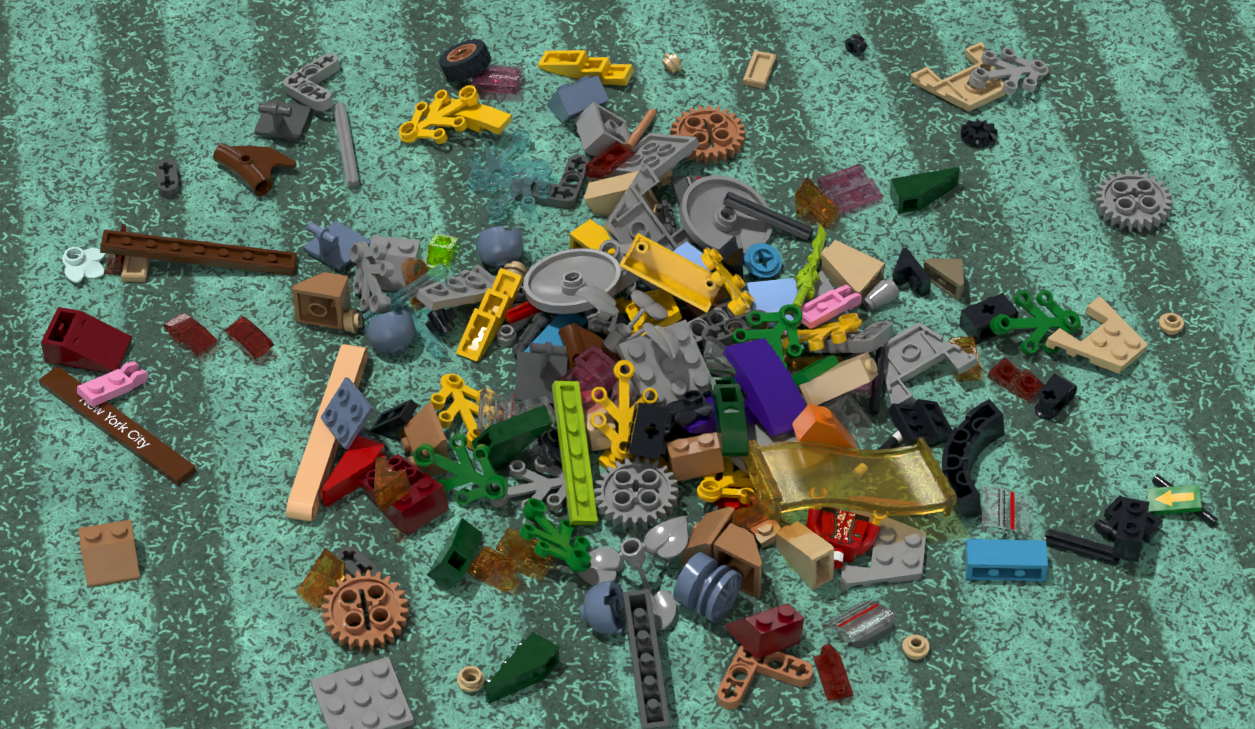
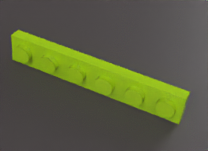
(574, 453)

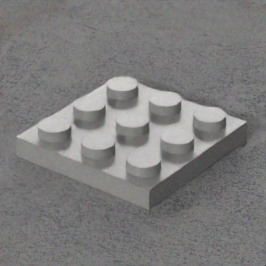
(659, 152)
(657, 371)
(363, 698)

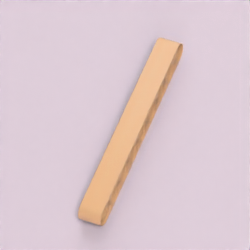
(322, 443)

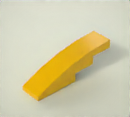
(578, 65)
(481, 117)
(490, 315)

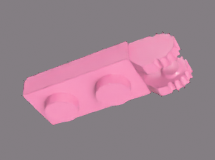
(829, 305)
(112, 384)

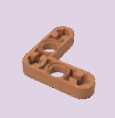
(751, 666)

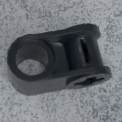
(1054, 396)

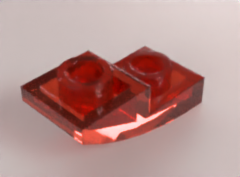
(191, 332)
(249, 337)
(1019, 383)

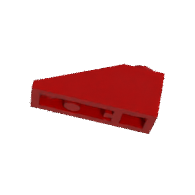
(354, 464)

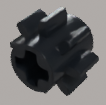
(441, 320)

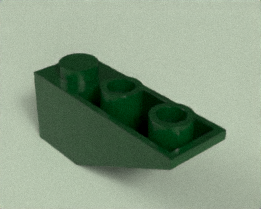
(919, 190)
(513, 435)
(456, 555)
(527, 666)

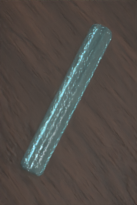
(411, 290)
(423, 334)

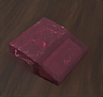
(498, 79)
(850, 188)
(592, 371)

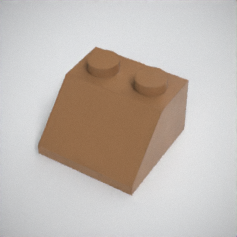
(322, 300)
(425, 429)
(695, 456)
(707, 532)
(109, 553)
(740, 553)

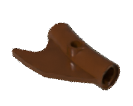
(252, 164)
(579, 340)

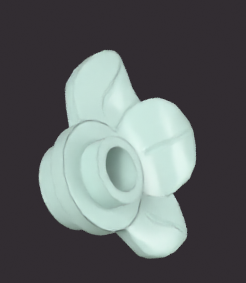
(83, 264)

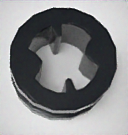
(856, 45)

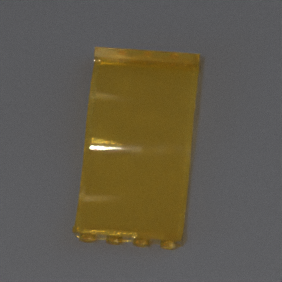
(829, 475)

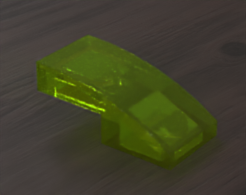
(440, 250)

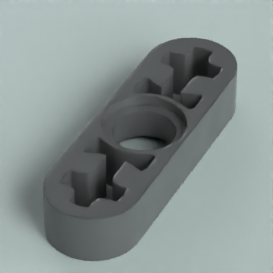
(721, 330)

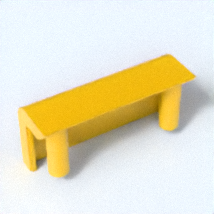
(670, 272)

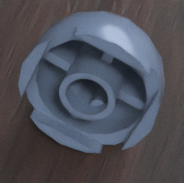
(499, 246)
(391, 332)
(603, 606)

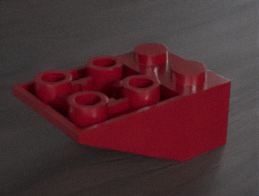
(83, 342)
(416, 508)

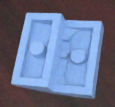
(773, 295)

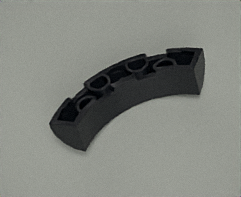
(963, 446)

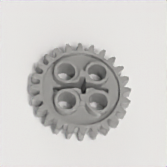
(1133, 200)
(636, 493)

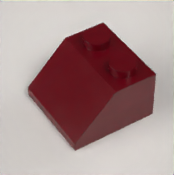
(768, 630)

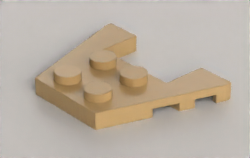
(957, 87)
(1109, 346)

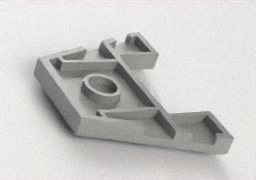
(635, 216)
(915, 352)
(895, 555)

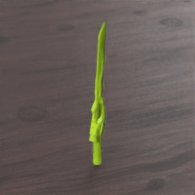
(808, 274)

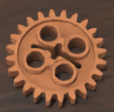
(724, 130)
(389, 606)

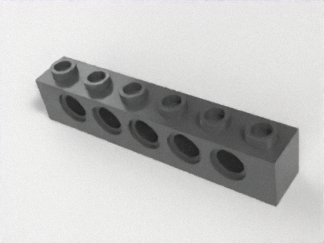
(645, 660)

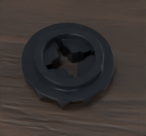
(982, 139)

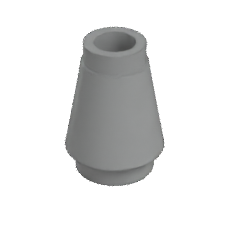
(881, 294)

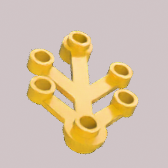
(415, 129)
(741, 301)
(816, 336)
(454, 386)
(623, 414)
(713, 490)

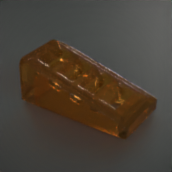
(974, 373)

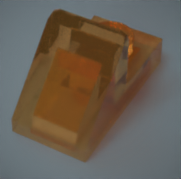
(813, 200)
(389, 484)
(752, 515)
(322, 576)

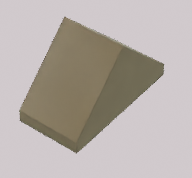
(946, 275)

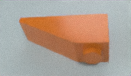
(822, 426)

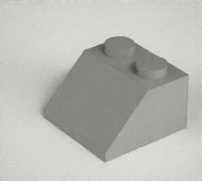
(600, 129)
(397, 251)

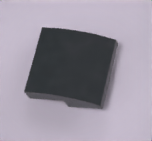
(921, 420)

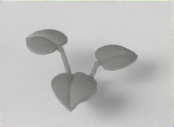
(622, 332)
(666, 539)

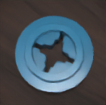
(766, 253)

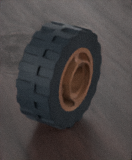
(465, 60)

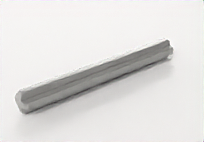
(346, 145)

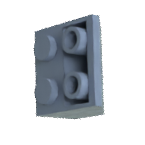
(574, 99)

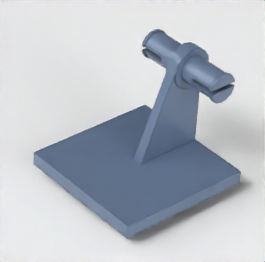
(333, 244)
(347, 414)

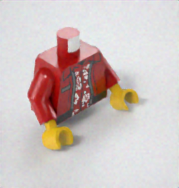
(845, 531)

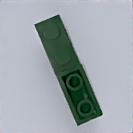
(730, 416)

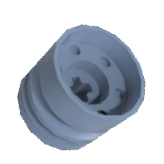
(707, 587)

